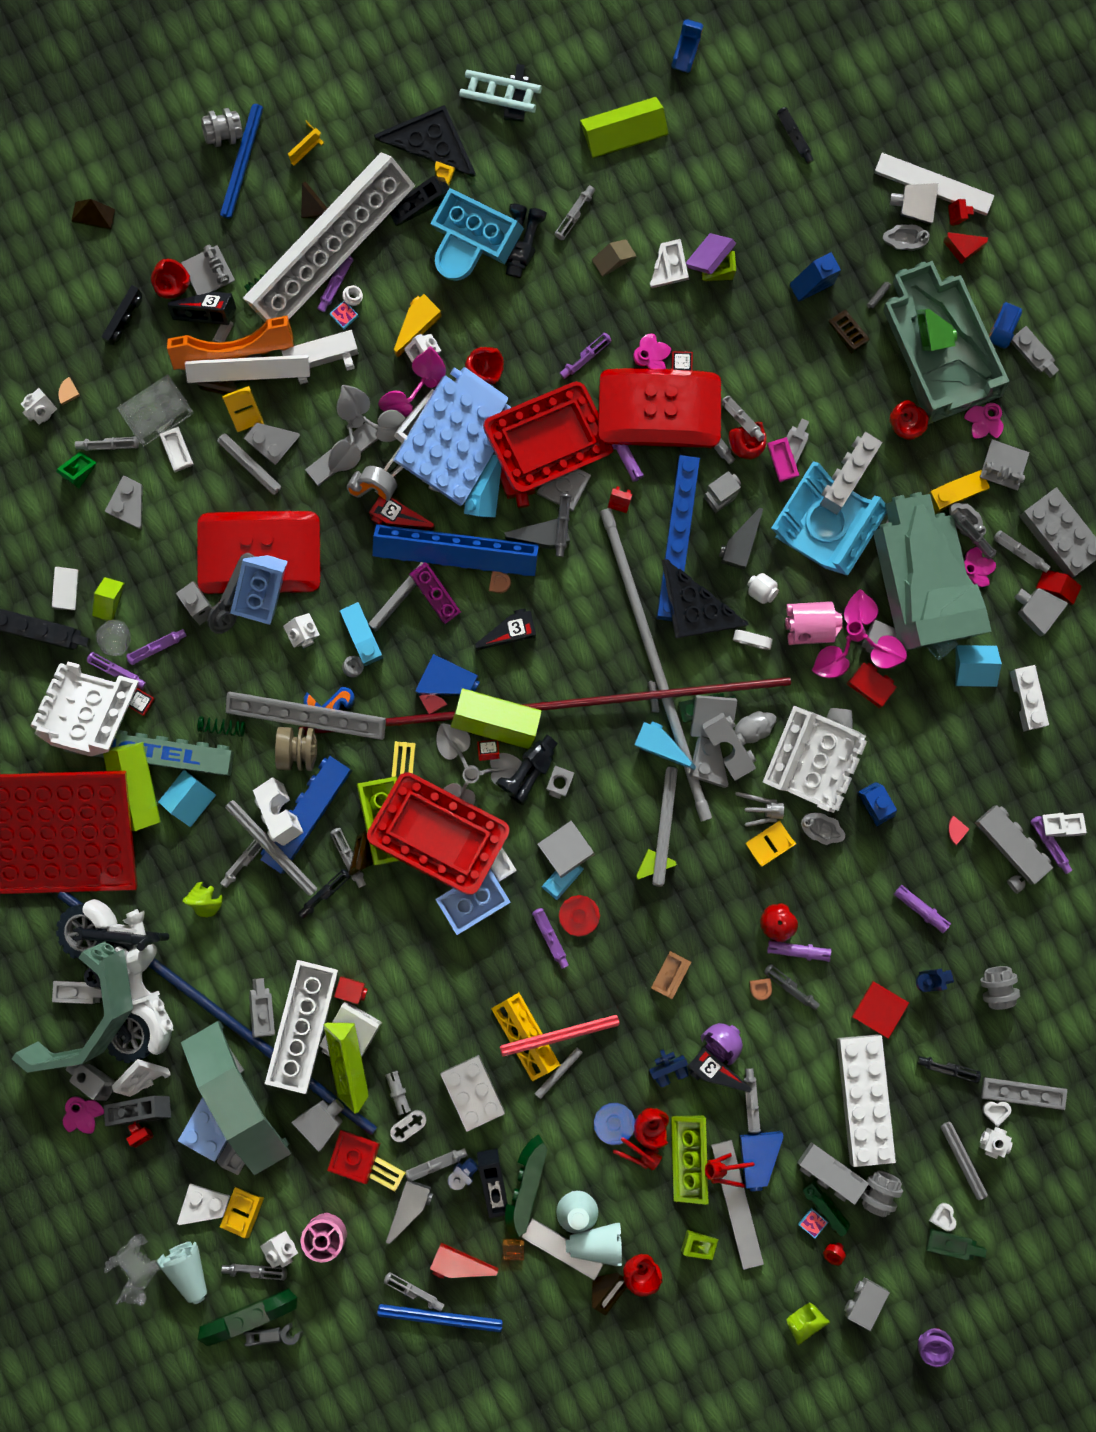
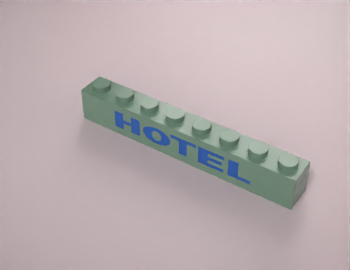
(179, 753)

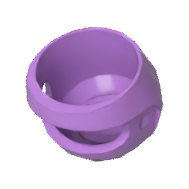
(935, 1347)

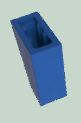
(816, 277)
(446, 679)
(763, 1151)

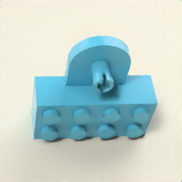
(469, 232)

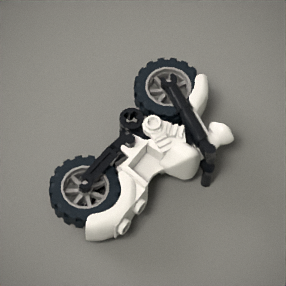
(148, 1018)

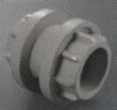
(221, 127)
(1000, 987)
(881, 1194)

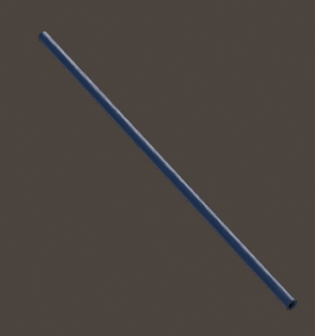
(236, 1026)

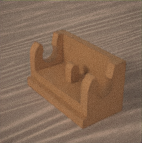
(671, 975)

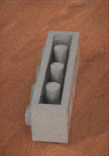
(847, 478)
(1014, 845)

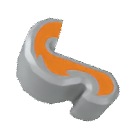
(372, 478)

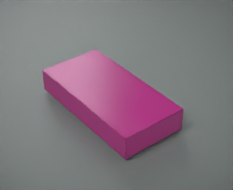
(783, 459)

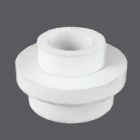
(352, 290)

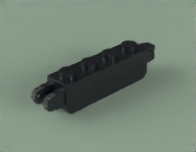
(41, 630)

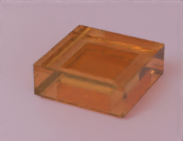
(513, 1249)

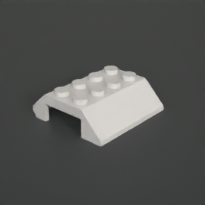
(82, 710)
(815, 759)

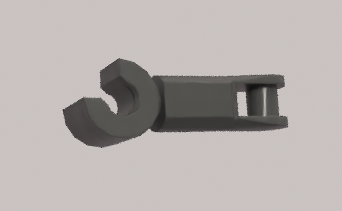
(272, 1335)

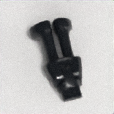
(523, 251)
(536, 757)

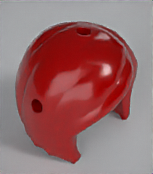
(170, 278)
(486, 363)
(912, 424)
(744, 445)
(770, 925)
(651, 1134)
(642, 1283)

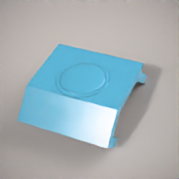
(820, 534)

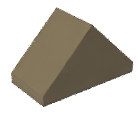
(613, 257)

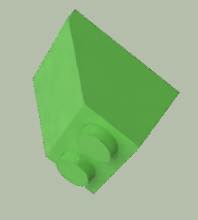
(935, 331)

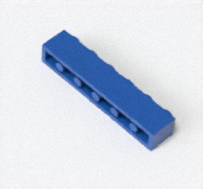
(312, 806)

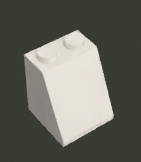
(365, 1026)

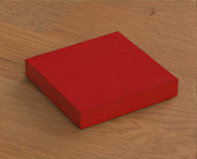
(880, 1009)
(353, 1157)

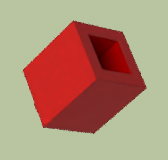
(351, 990)

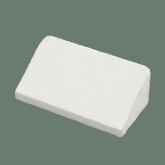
(65, 588)

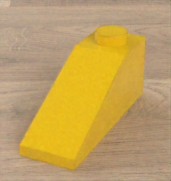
(419, 319)
(958, 491)

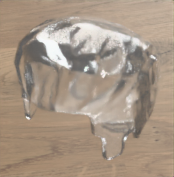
(113, 637)

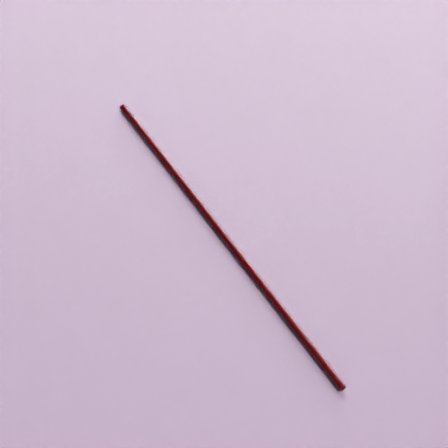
(601, 700)

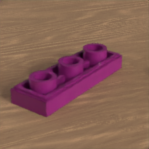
(427, 584)

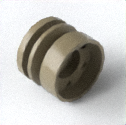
(295, 748)

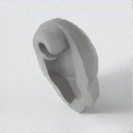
(906, 237)
(972, 515)
(756, 726)
(822, 828)

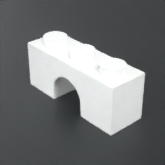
(1033, 710)
(270, 798)

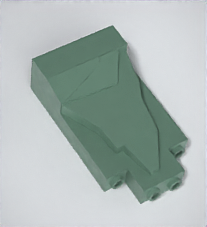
(949, 377)
(927, 575)

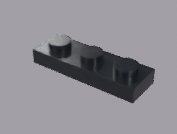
(122, 315)

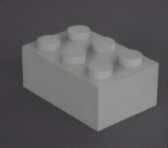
(472, 1093)

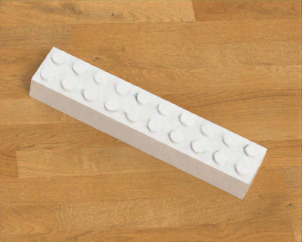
(330, 239)

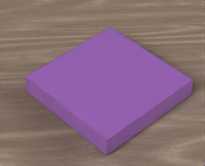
(710, 253)

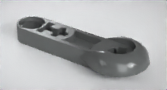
(224, 606)

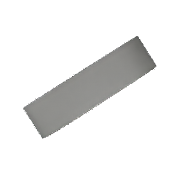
(411, 1129)

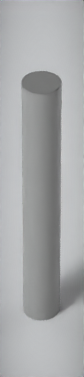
(558, 1073)

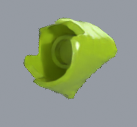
(201, 900)
(806, 1322)

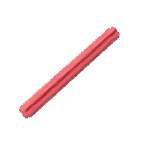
(559, 1035)

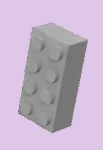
(1061, 532)

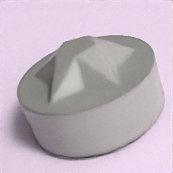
(352, 666)

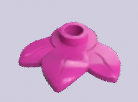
(654, 352)
(983, 422)
(979, 567)
(82, 1118)

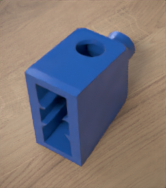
(878, 803)

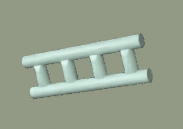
(493, 82)

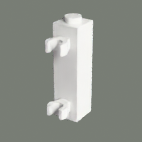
(326, 350)

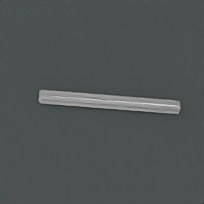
(665, 826)
(271, 848)

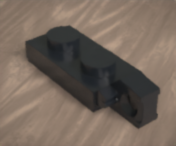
(511, 113)

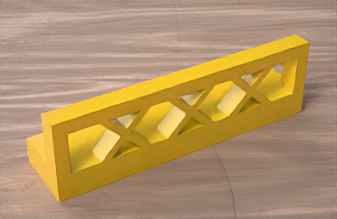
(523, 1021)

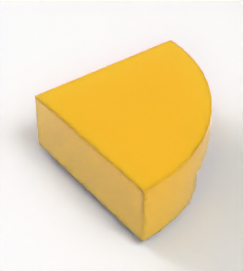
(444, 171)

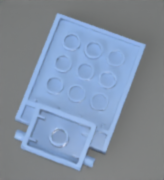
(448, 438)

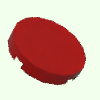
(579, 915)

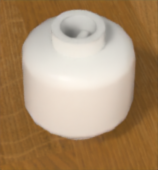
(762, 588)

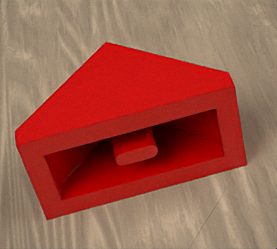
(964, 245)
(1059, 585)

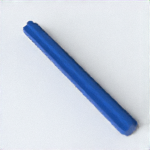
(241, 161)
(440, 1318)

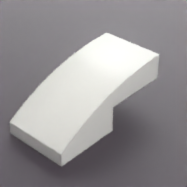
(1064, 825)

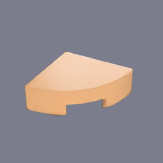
(67, 391)

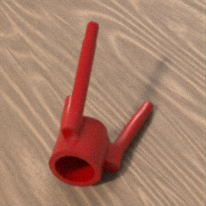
(649, 1158)
(716, 1170)

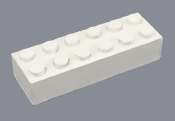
(301, 1027)
(866, 1100)

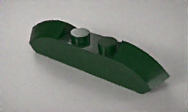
(519, 1213)
(247, 1317)

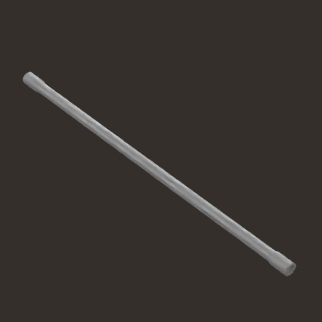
(610, 525)

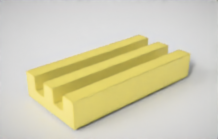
(403, 760)
(397, 1180)

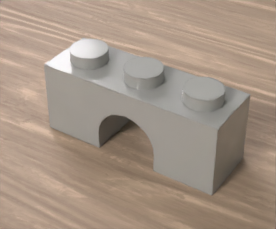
(722, 491)
(720, 730)

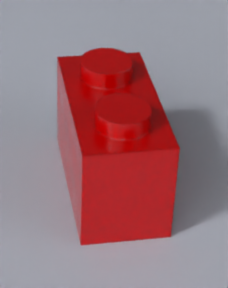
(871, 684)

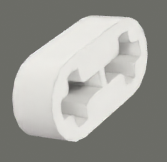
(752, 639)

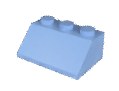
(258, 588)

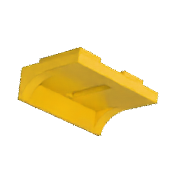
(241, 399)
(778, 836)
(246, 1203)

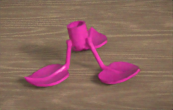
(426, 365)
(886, 653)

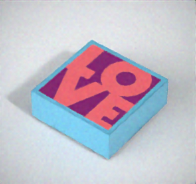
(344, 315)
(813, 1223)

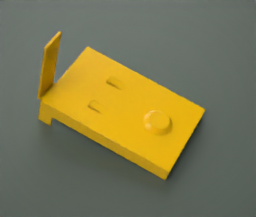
(305, 145)

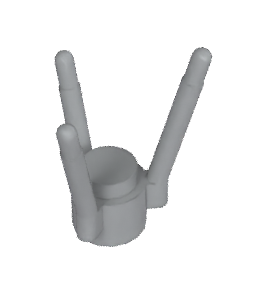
(772, 809)

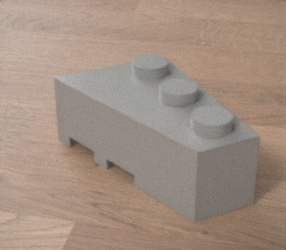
(832, 1174)

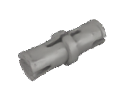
(397, 1092)

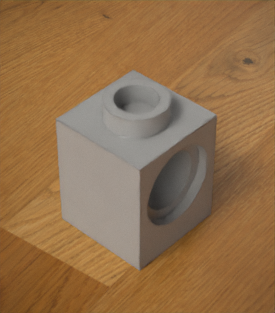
(559, 773)

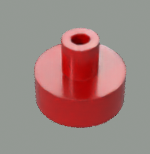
(834, 1254)

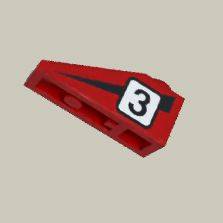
(397, 515)

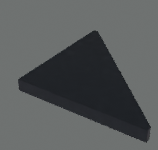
(431, 138)
(694, 607)

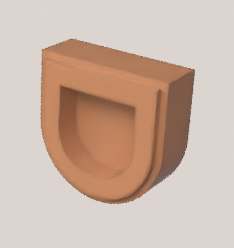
(499, 582)
(761, 988)

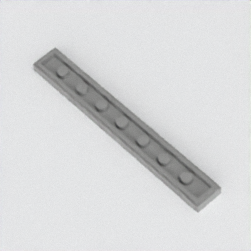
(306, 715)

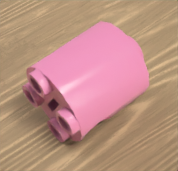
(812, 623)
(329, 1227)

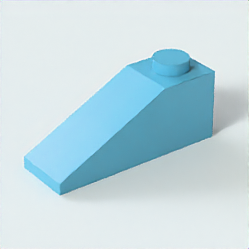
(484, 494)
(361, 634)
(658, 742)

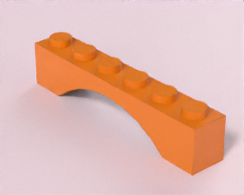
(271, 336)

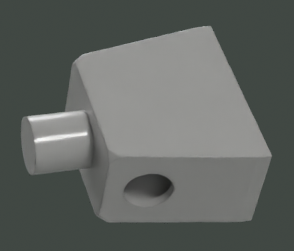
(917, 201)
(195, 602)
(1039, 609)
(91, 1081)
(319, 1122)

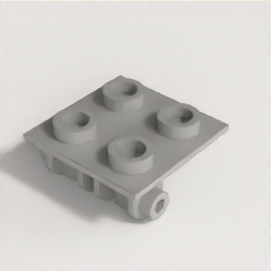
(208, 270)
(1004, 465)

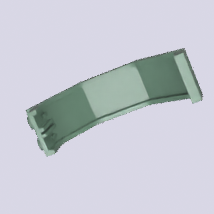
(117, 1006)
(232, 1100)

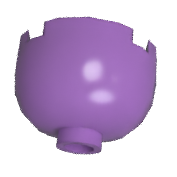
(723, 1042)

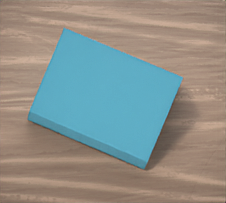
(977, 665)
(187, 798)

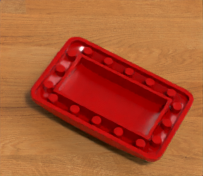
(659, 407)
(547, 437)
(279, 534)
(438, 833)

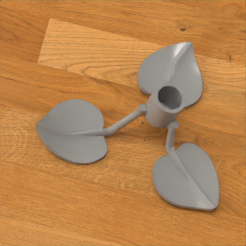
(350, 407)
(454, 742)

